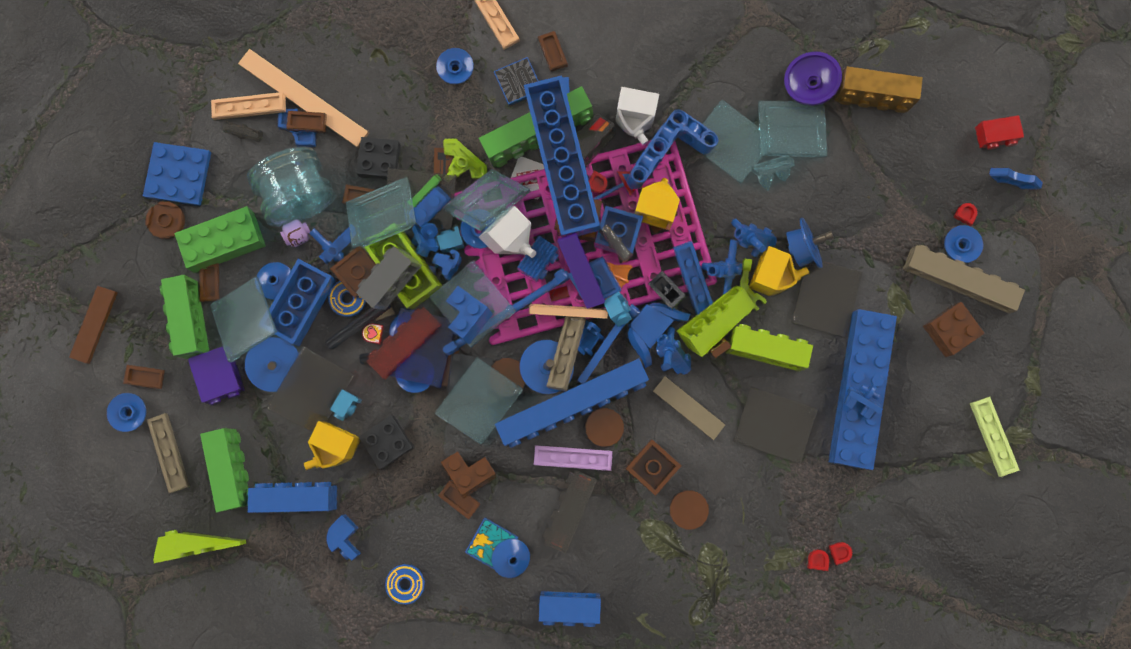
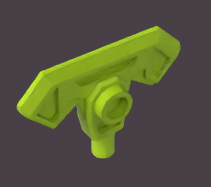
(463, 160)

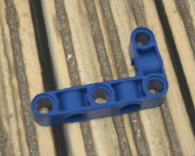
(687, 130)

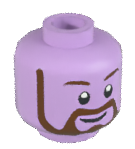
(295, 233)

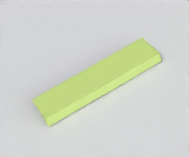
(994, 436)

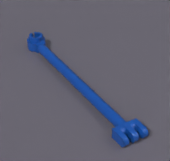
(560, 278)

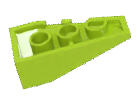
(184, 544)

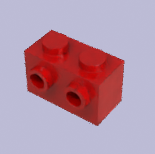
(999, 132)

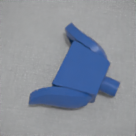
(649, 326)

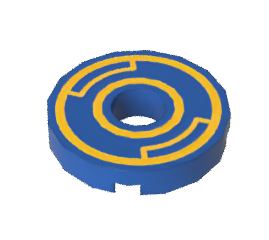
(337, 304)
(399, 594)

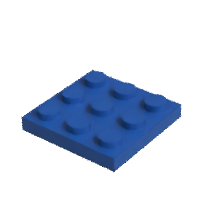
(177, 174)

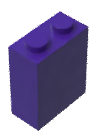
(215, 376)

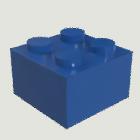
(623, 224)

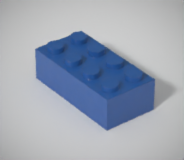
(300, 301)
(292, 498)

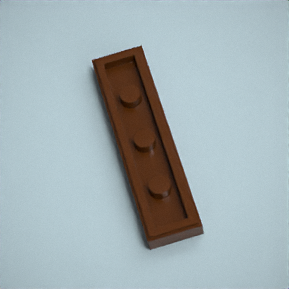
(93, 325)

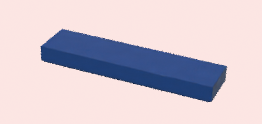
(693, 276)
(599, 354)

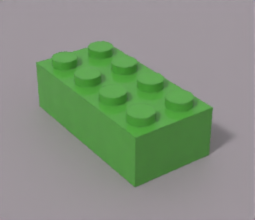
(220, 239)
(184, 316)
(226, 468)

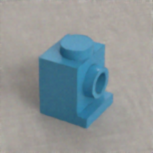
(450, 240)
(618, 309)
(344, 405)

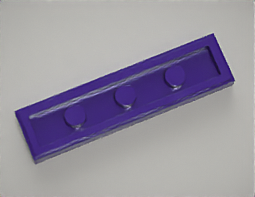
(581, 270)

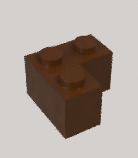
(468, 478)

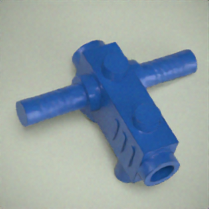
(753, 236)
(334, 249)
(727, 268)
(673, 354)

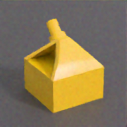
(658, 204)
(775, 272)
(331, 446)

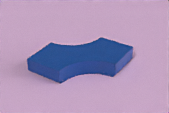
(302, 139)
(1023, 181)

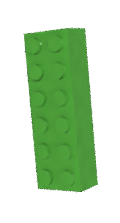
(520, 136)

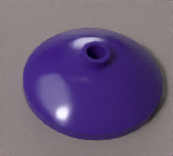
(812, 68)

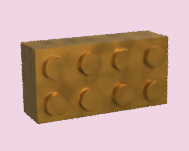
(879, 89)

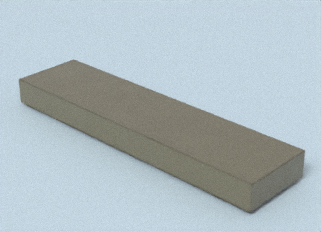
(566, 353)
(689, 408)
(168, 453)

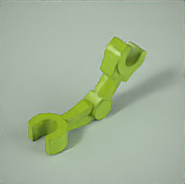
(746, 267)

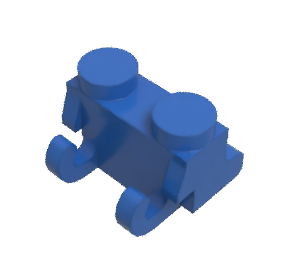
(446, 264)
(589, 338)

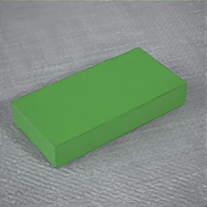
(433, 182)

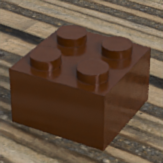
(953, 329)
(653, 467)

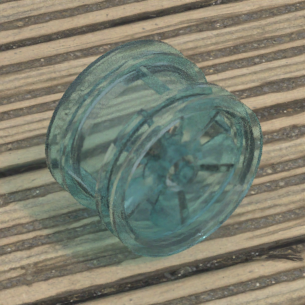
(290, 185)

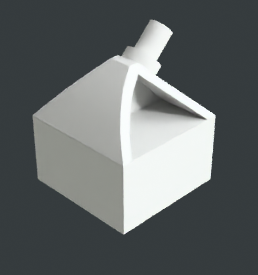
(636, 112)
(509, 234)

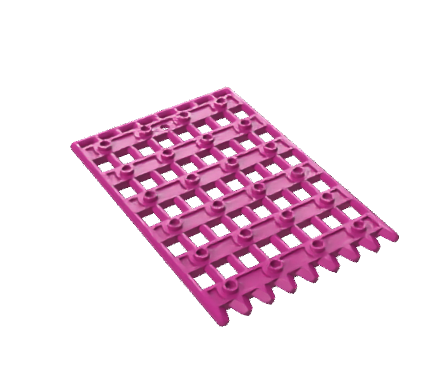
(644, 247)

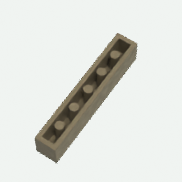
(964, 279)

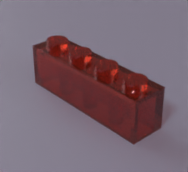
(404, 343)

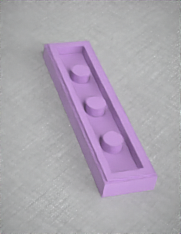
(573, 458)

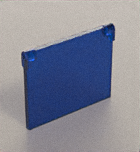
(429, 360)

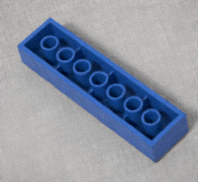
(562, 157)
(864, 364)
(572, 402)

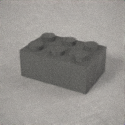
(388, 278)

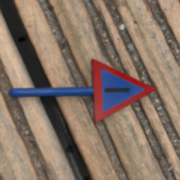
(623, 176)

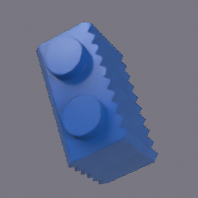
(430, 205)
(537, 266)

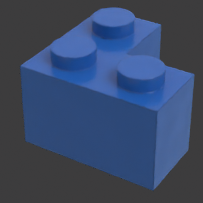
(471, 315)

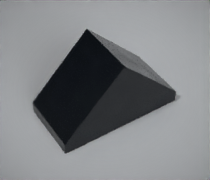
(667, 290)

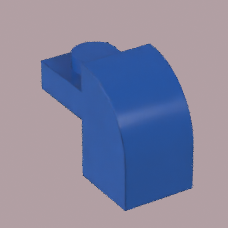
(338, 537)

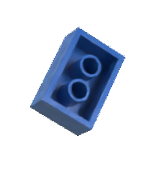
(569, 608)

